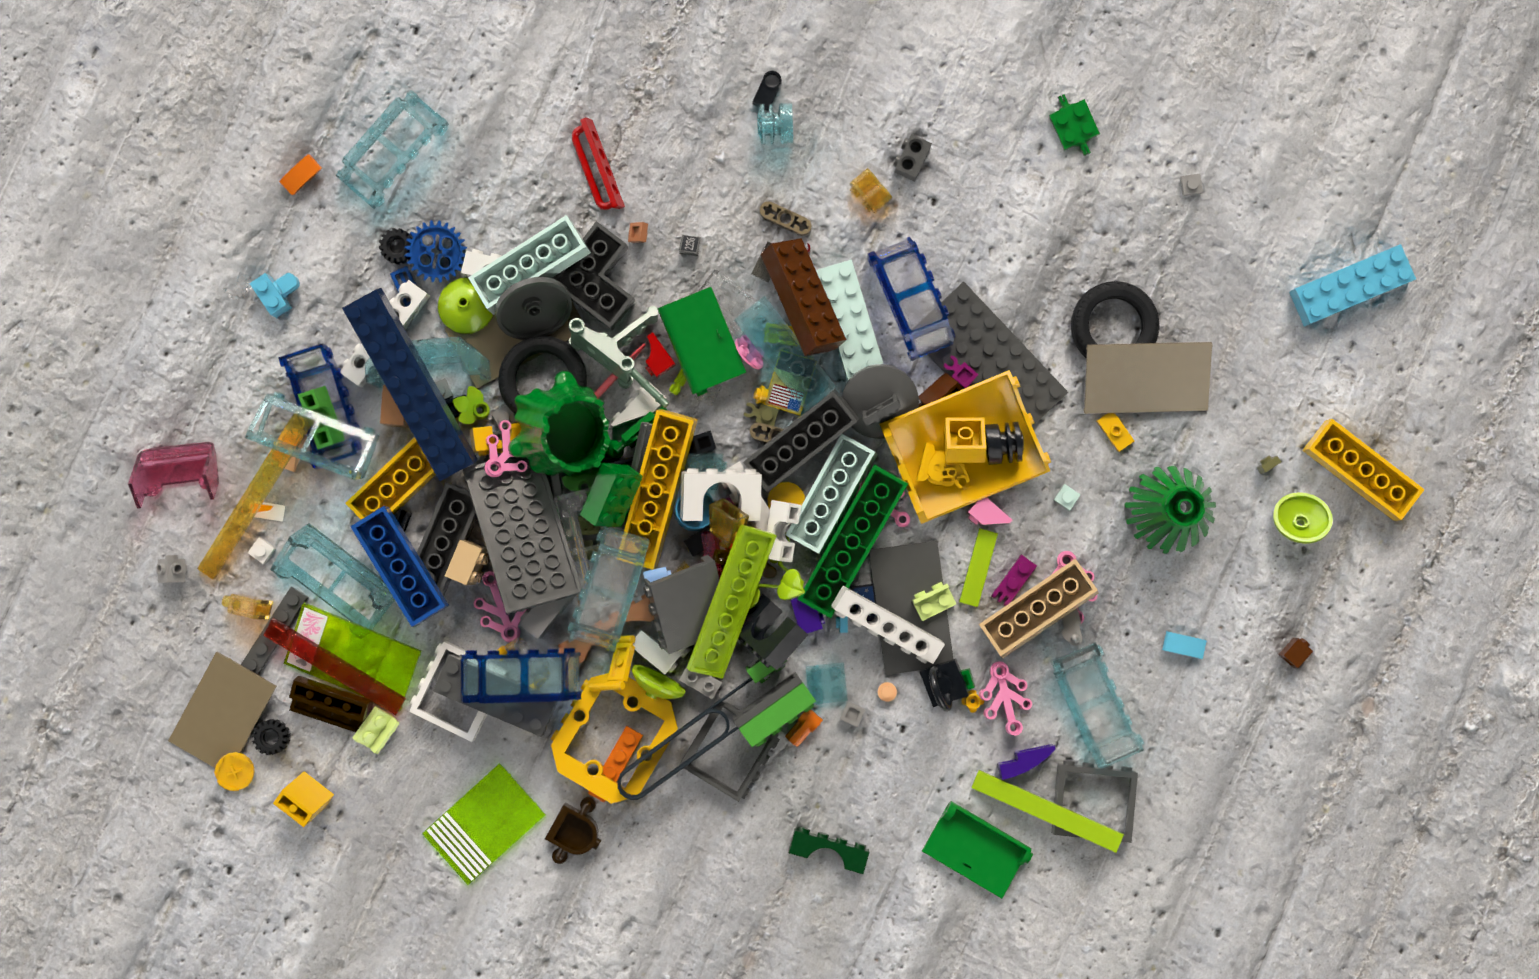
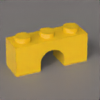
(479, 435)

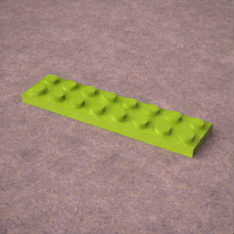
(731, 601)

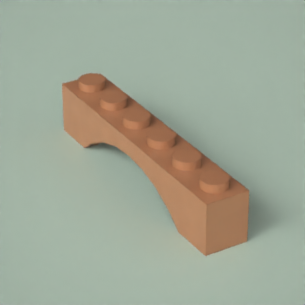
(637, 612)

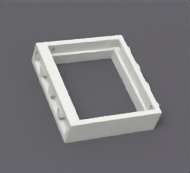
(424, 685)

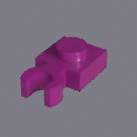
(962, 374)

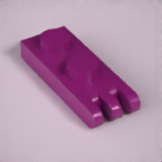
(1014, 579)

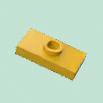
(1115, 431)

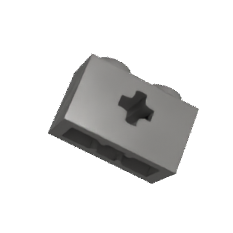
(703, 683)

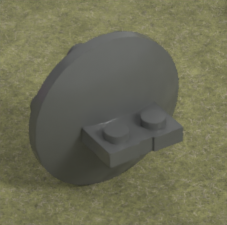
(879, 395)

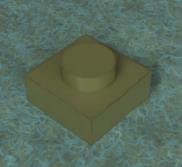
(1268, 463)

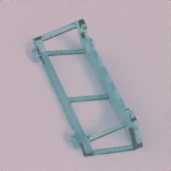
(278, 399)
(312, 537)

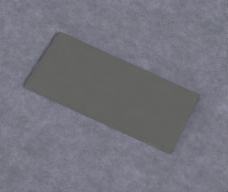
(897, 577)

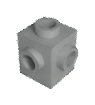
(171, 569)

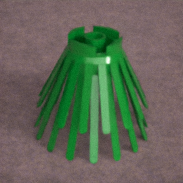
(1165, 509)

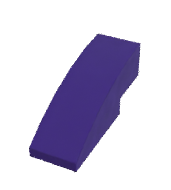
(1024, 761)

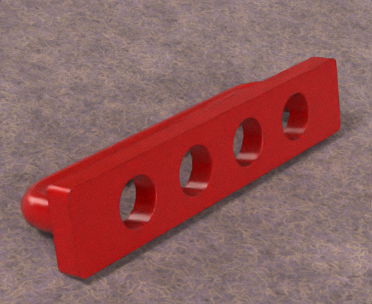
(602, 164)

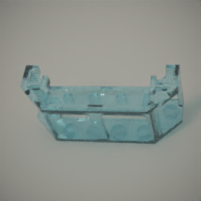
(375, 133)
(438, 352)

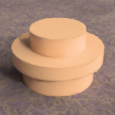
(887, 691)

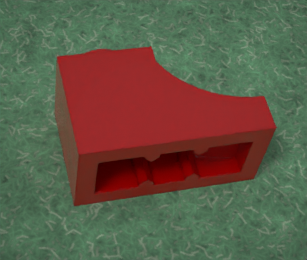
(659, 360)

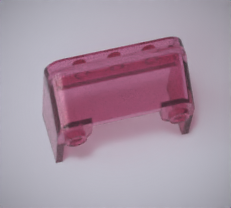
(174, 466)

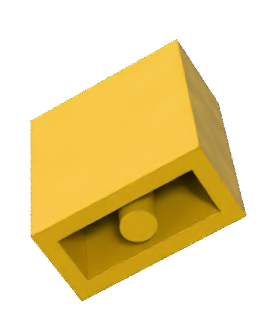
(303, 799)

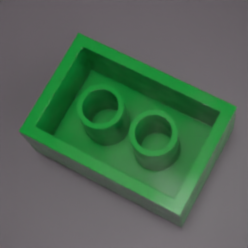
(611, 495)

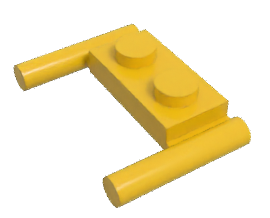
(619, 666)

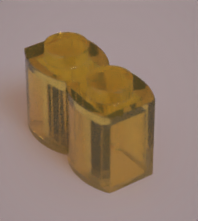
(870, 191)

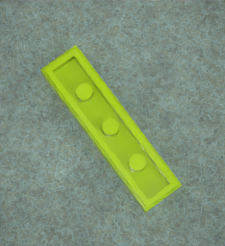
(978, 567)

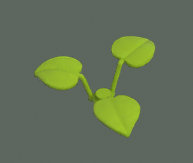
(790, 584)

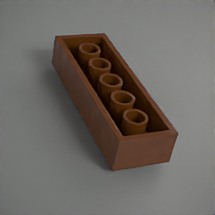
(803, 297)

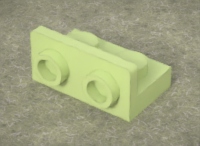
(934, 601)
(376, 729)

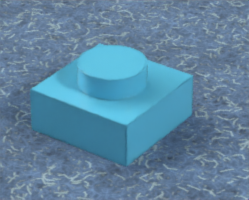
(842, 624)

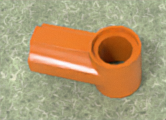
(806, 723)

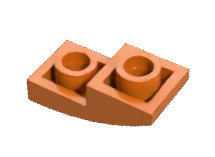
(300, 174)

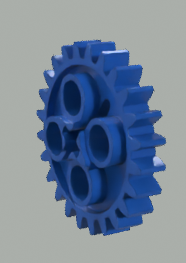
(418, 249)

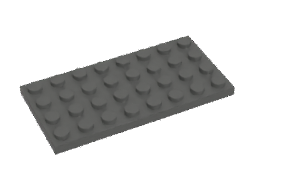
(993, 349)
(522, 536)

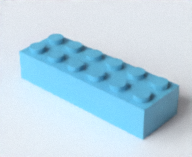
(1352, 285)

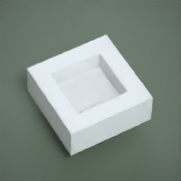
(261, 550)

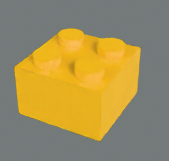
(965, 440)

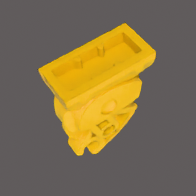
(935, 469)

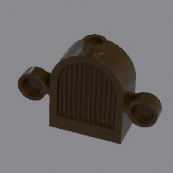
(574, 831)

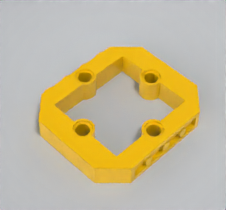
(599, 783)

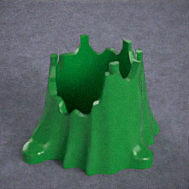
(563, 429)

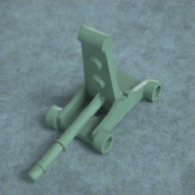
(606, 350)

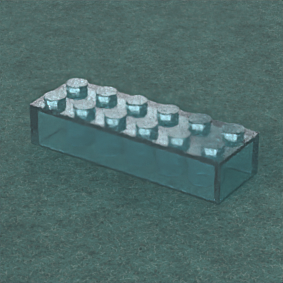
(784, 354)

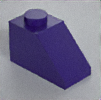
(806, 616)

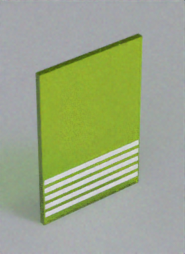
(483, 824)

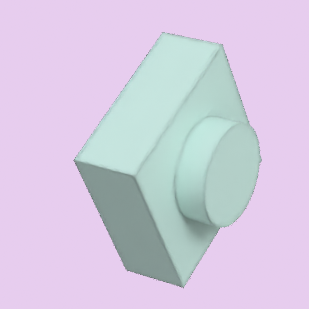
(1066, 497)

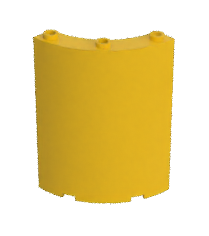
(996, 402)

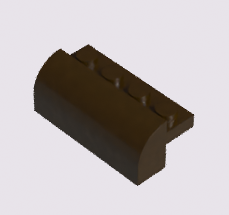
(329, 704)

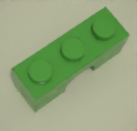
(320, 402)

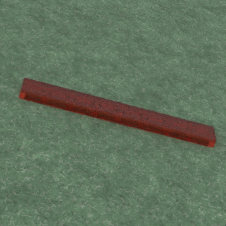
(334, 666)

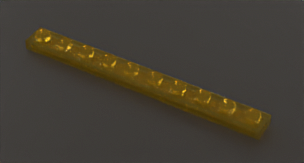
(253, 498)

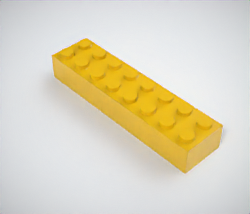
(659, 487)

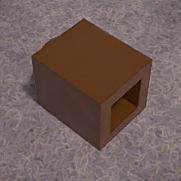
(1296, 652)

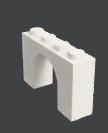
(695, 484)
(650, 650)

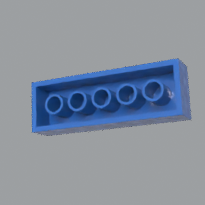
(399, 566)

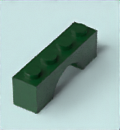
(805, 843)

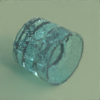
(776, 123)

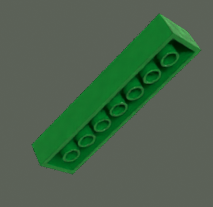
(853, 539)

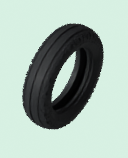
(1114, 290)
(532, 346)

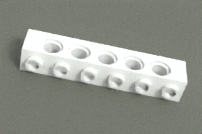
(407, 314)
(928, 652)

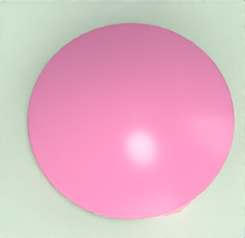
(748, 352)

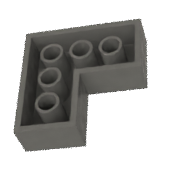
(589, 281)

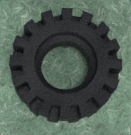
(386, 241)
(259, 737)

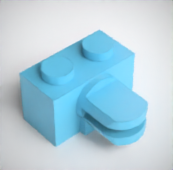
(274, 293)

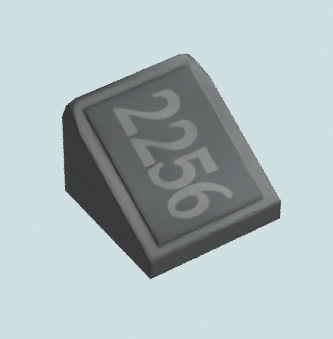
(689, 245)

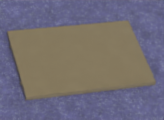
(222, 711)

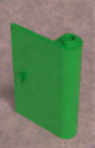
(694, 336)
(967, 840)

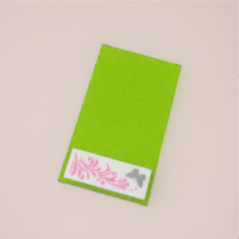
(365, 649)

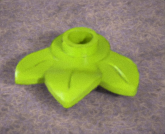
(468, 406)

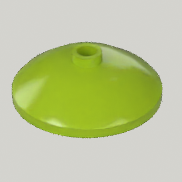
(462, 318)
(1304, 510)
(656, 683)

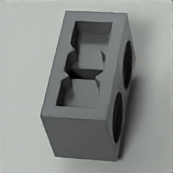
(916, 159)

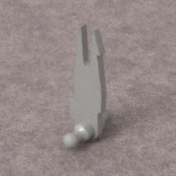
(1072, 629)

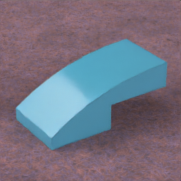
(1184, 645)

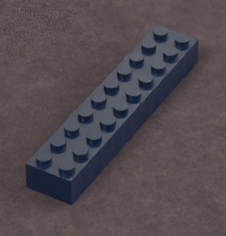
(410, 383)

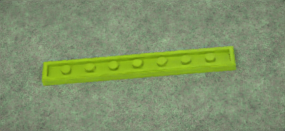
(1047, 811)

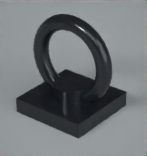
(944, 684)

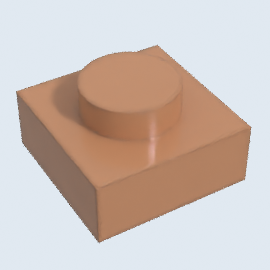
(638, 232)

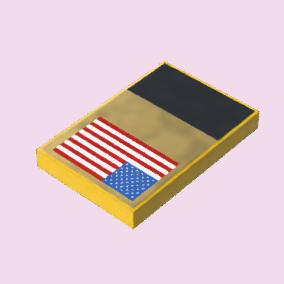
(781, 398)

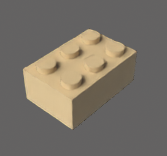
(467, 563)

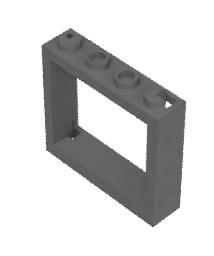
(1090, 769)
(753, 773)

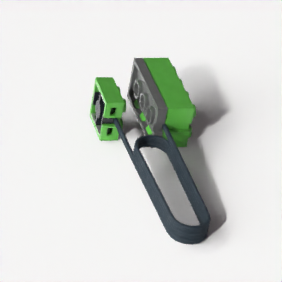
(755, 721)

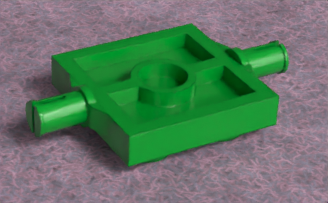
(1074, 124)
(630, 437)

